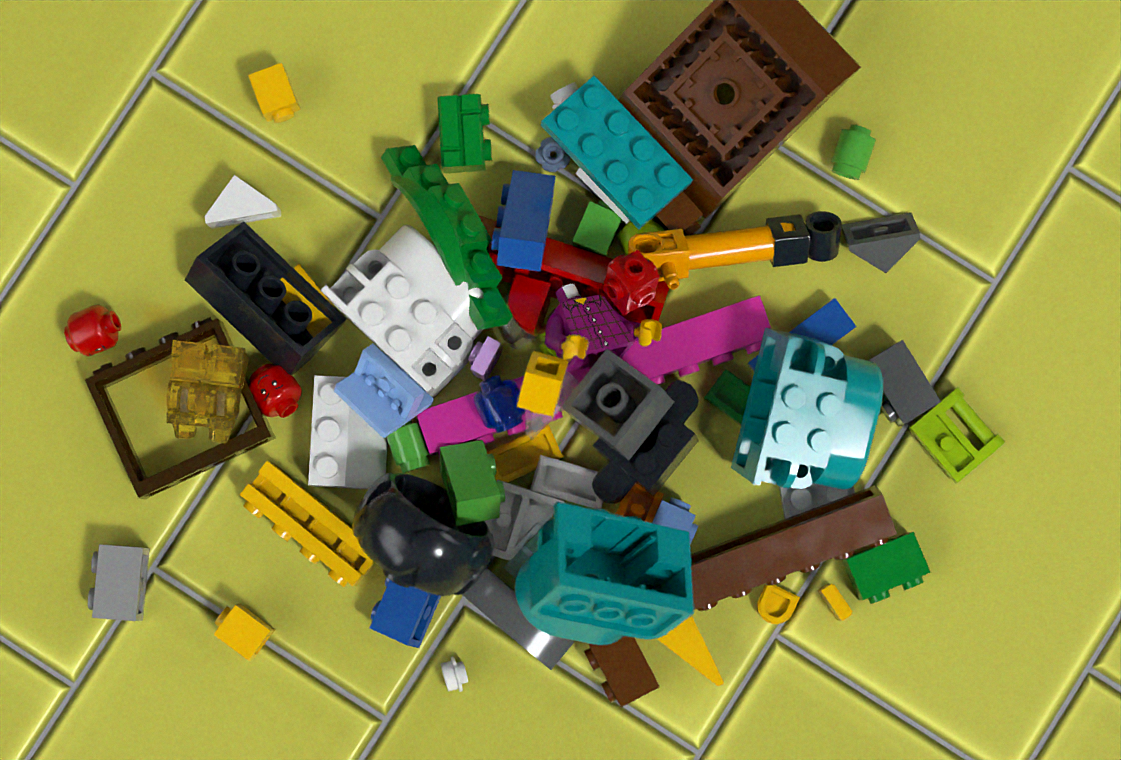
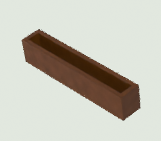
(790, 547)

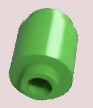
(853, 152)
(409, 447)

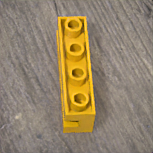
(308, 522)

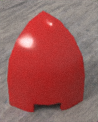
(529, 303)

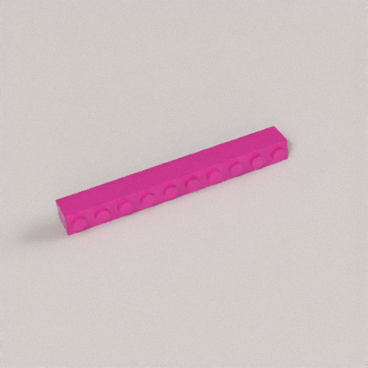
(680, 350)

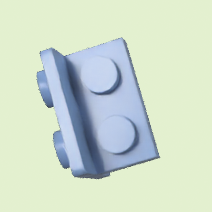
(382, 392)

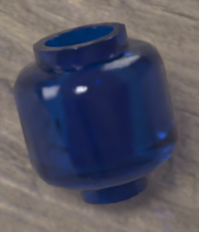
(498, 404)

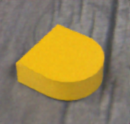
(776, 604)

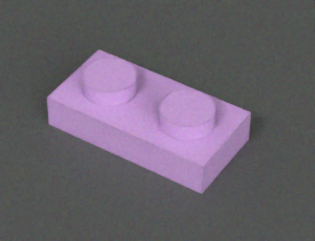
(485, 357)

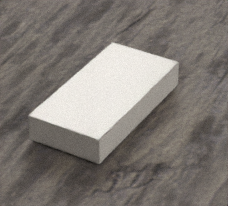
(565, 482)

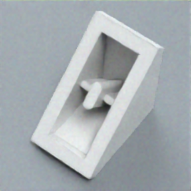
(238, 204)

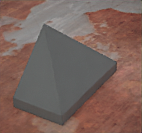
(882, 239)

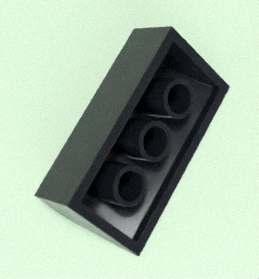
(244, 285)

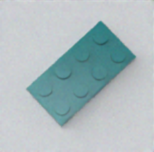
(616, 152)

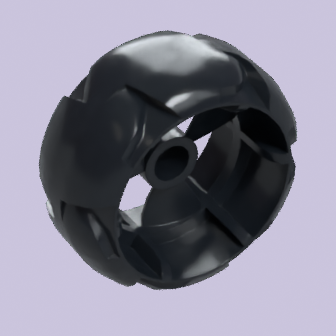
(414, 536)

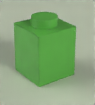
(597, 229)

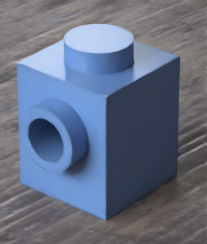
(676, 515)

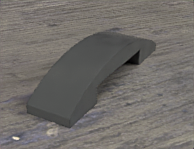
(500, 605)

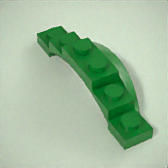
(453, 229)

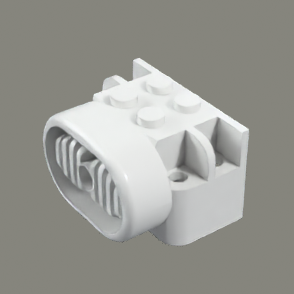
(410, 308)

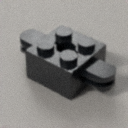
(656, 456)

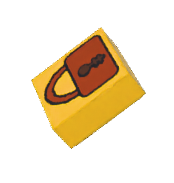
(835, 602)

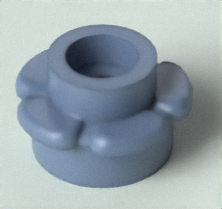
(548, 163)

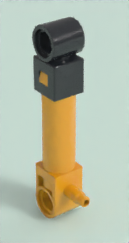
(782, 241)

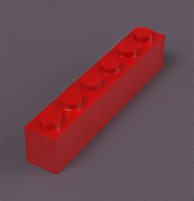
(572, 265)

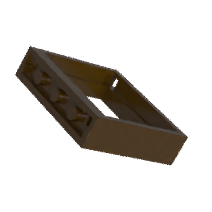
(140, 360)

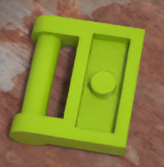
(948, 443)

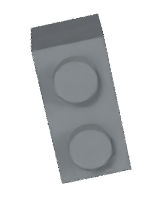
(119, 582)

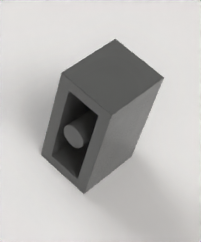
(904, 385)

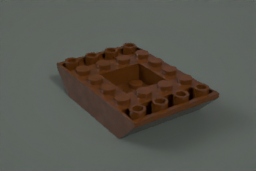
(780, 75)

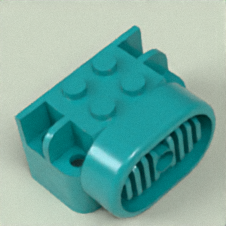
(808, 414)
(606, 577)

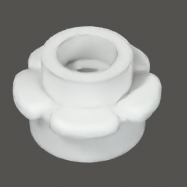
(562, 94)
(454, 674)

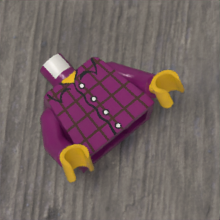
(589, 325)

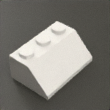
(343, 445)

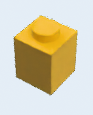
(274, 93)
(542, 383)
(242, 631)

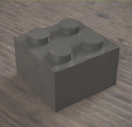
(618, 404)

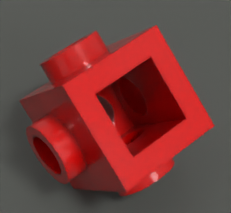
(630, 281)

